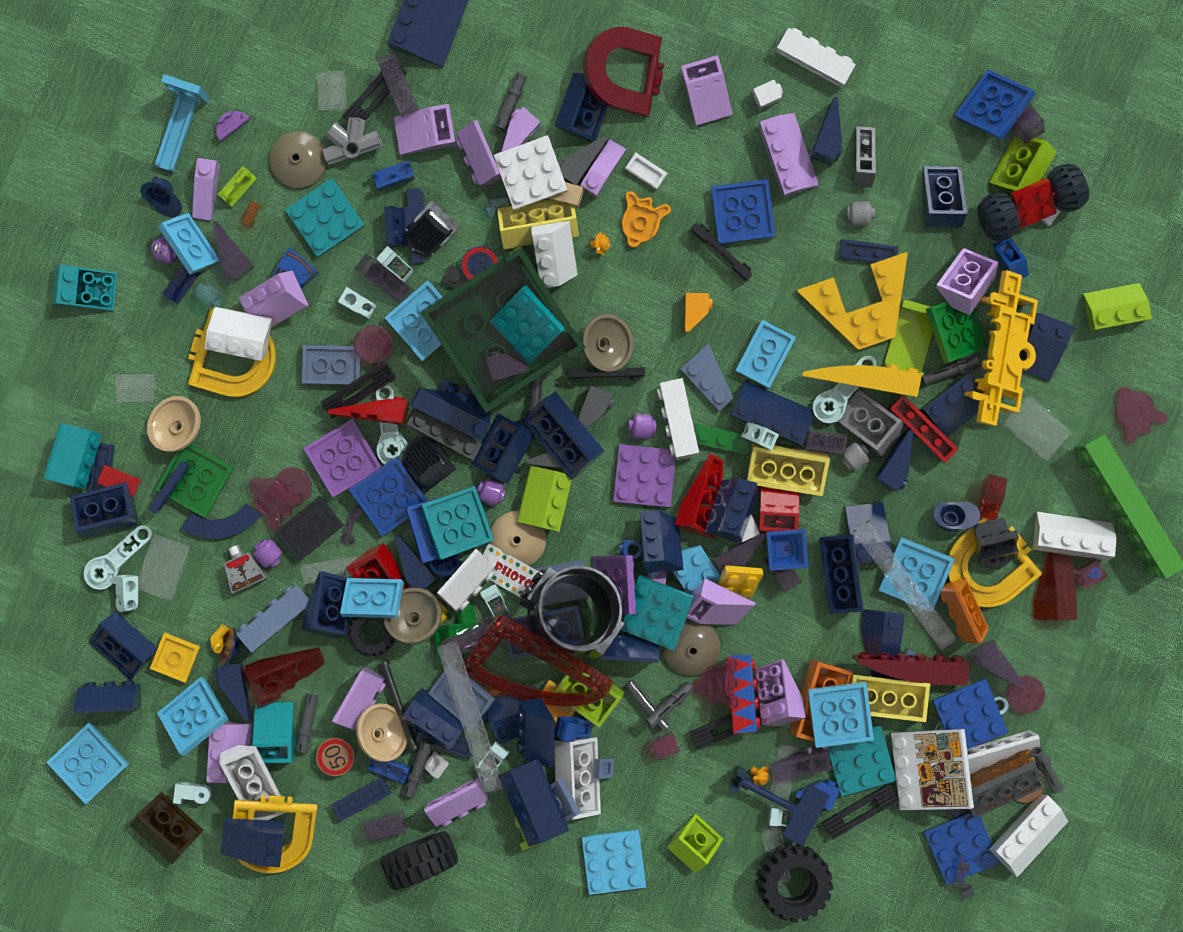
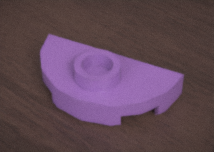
(230, 123)

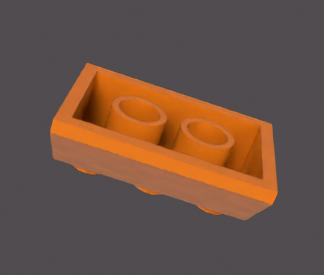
(965, 611)

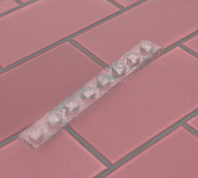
(904, 584)
(470, 716)

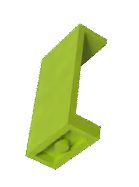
(912, 337)

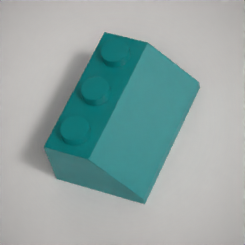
(72, 455)

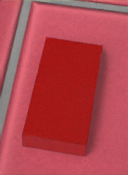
(111, 476)

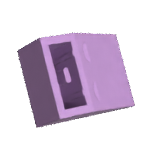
(706, 90)
(425, 130)
(718, 605)
(778, 695)

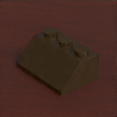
(166, 828)

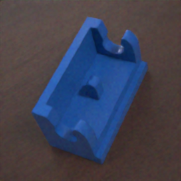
(393, 175)
(391, 769)

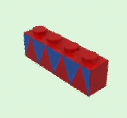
(923, 429)
(744, 716)

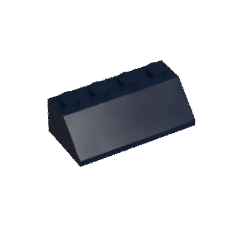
(773, 412)
(563, 435)
(841, 573)
(533, 802)

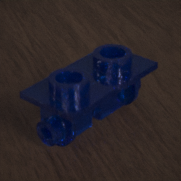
(180, 285)

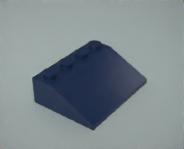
(427, 28)

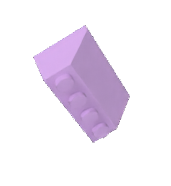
(788, 154)

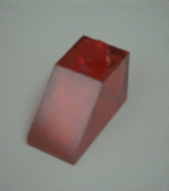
(992, 496)

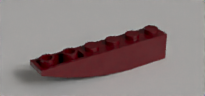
(918, 668)

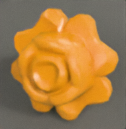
(600, 243)
(760, 776)

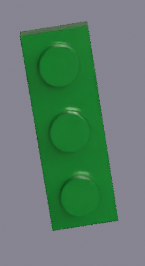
(722, 439)

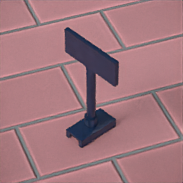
(804, 814)

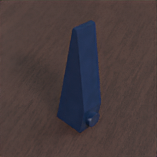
(454, 409)
(882, 633)

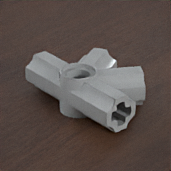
(354, 135)

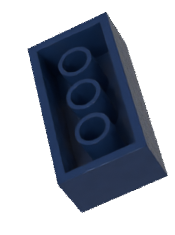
(561, 622)

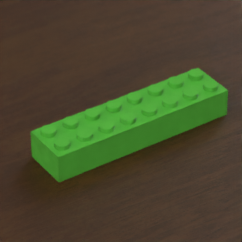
(1129, 506)

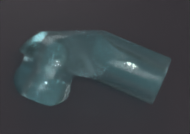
(493, 204)

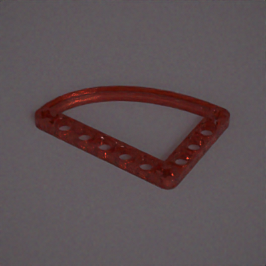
(500, 627)

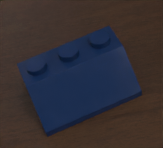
(581, 110)
(951, 407)
(503, 448)
(732, 509)
(103, 510)
(660, 542)
(122, 645)
(631, 648)
(108, 697)
(433, 720)
(535, 732)

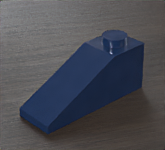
(415, 572)
(233, 683)

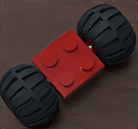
(1062, 189)

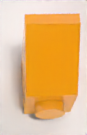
(696, 308)

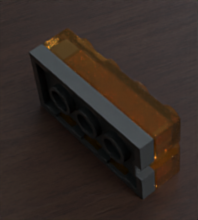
(1004, 782)

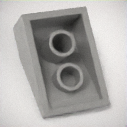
(872, 423)

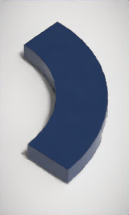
(223, 527)

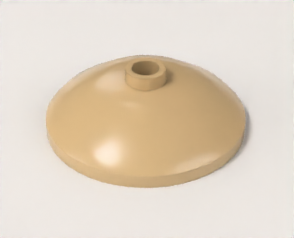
(168, 418)
(532, 538)
(390, 735)

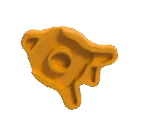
(641, 219)

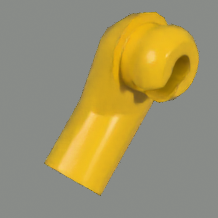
(217, 639)

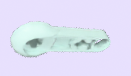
(838, 397)
(389, 436)
(113, 560)

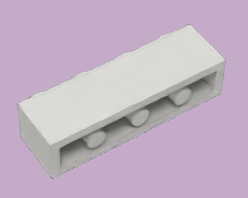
(815, 57)
(679, 419)

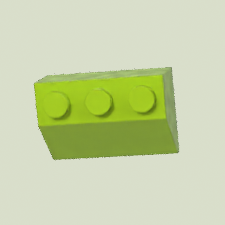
(1022, 164)
(1116, 307)
(544, 498)
(594, 712)

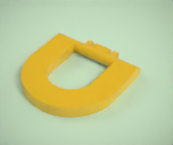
(224, 384)
(1006, 588)
(302, 832)

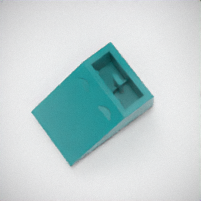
(84, 287)
(275, 732)

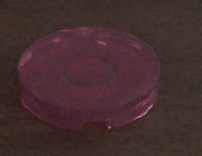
(373, 344)
(296, 481)
(1027, 699)

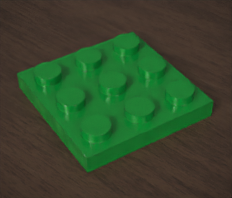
(955, 331)
(202, 481)

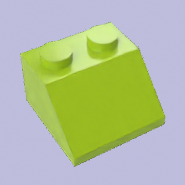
(695, 843)

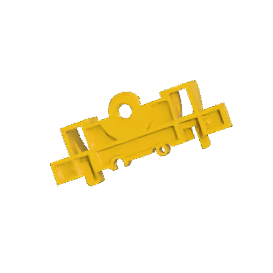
(1004, 348)

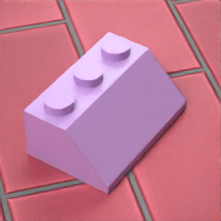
(478, 155)
(967, 280)
(275, 298)
(359, 698)
(225, 737)
(456, 803)

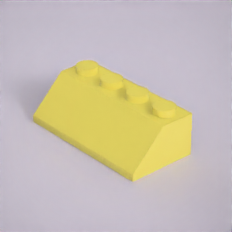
(517, 224)
(788, 469)
(896, 698)

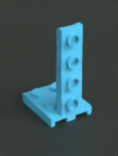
(187, 98)

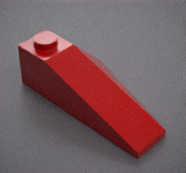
(385, 411)
(699, 501)
(376, 564)

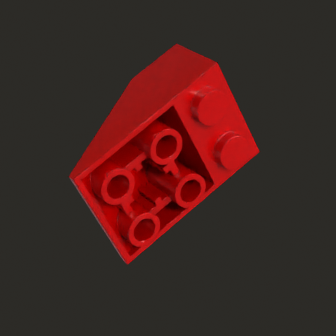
(778, 510)

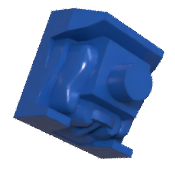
(787, 549)

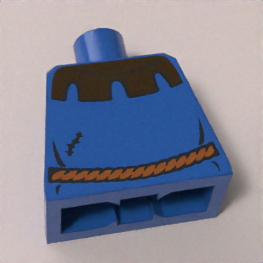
(302, 269)

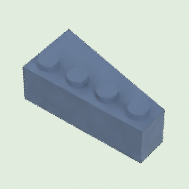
(273, 619)

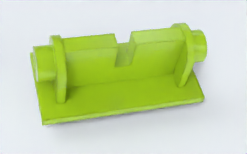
(237, 186)

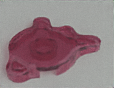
(1136, 412)
(273, 499)
(718, 684)

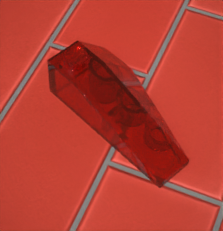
(1056, 590)
(276, 674)

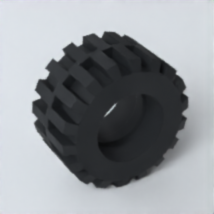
(361, 645)

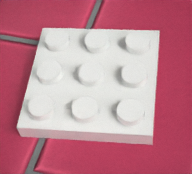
(530, 172)

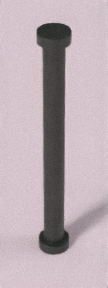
(398, 704)

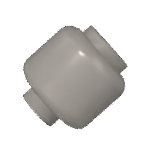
(861, 213)
(855, 456)

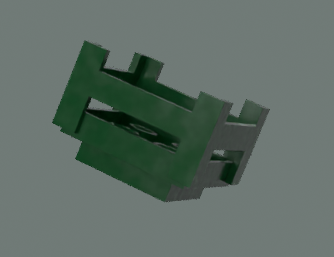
(465, 323)

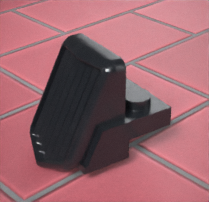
(430, 230)
(426, 462)
(995, 543)

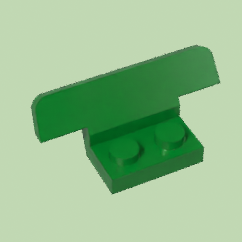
(465, 619)

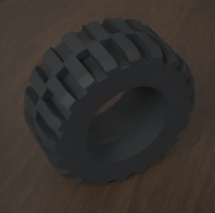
(419, 860)
(811, 899)

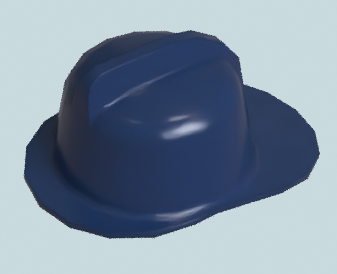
(160, 195)
(956, 515)
(446, 567)

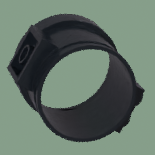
(597, 586)

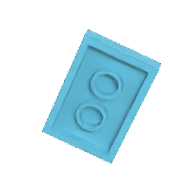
(189, 243)
(765, 354)
(372, 598)

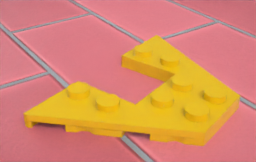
(873, 322)

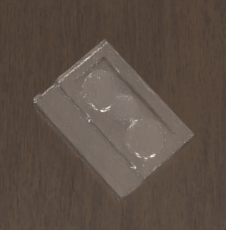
(332, 91)
(135, 387)

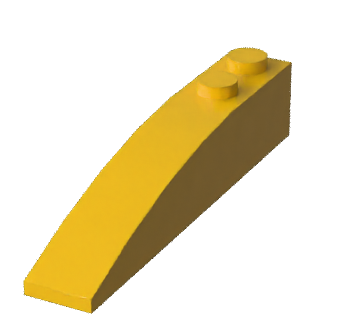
(872, 377)

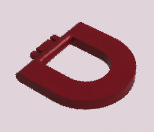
(598, 81)

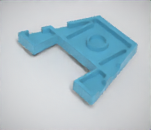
(696, 569)

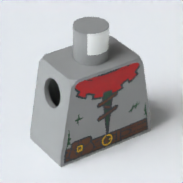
(243, 570)

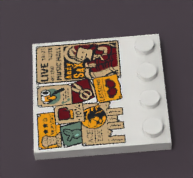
(932, 770)

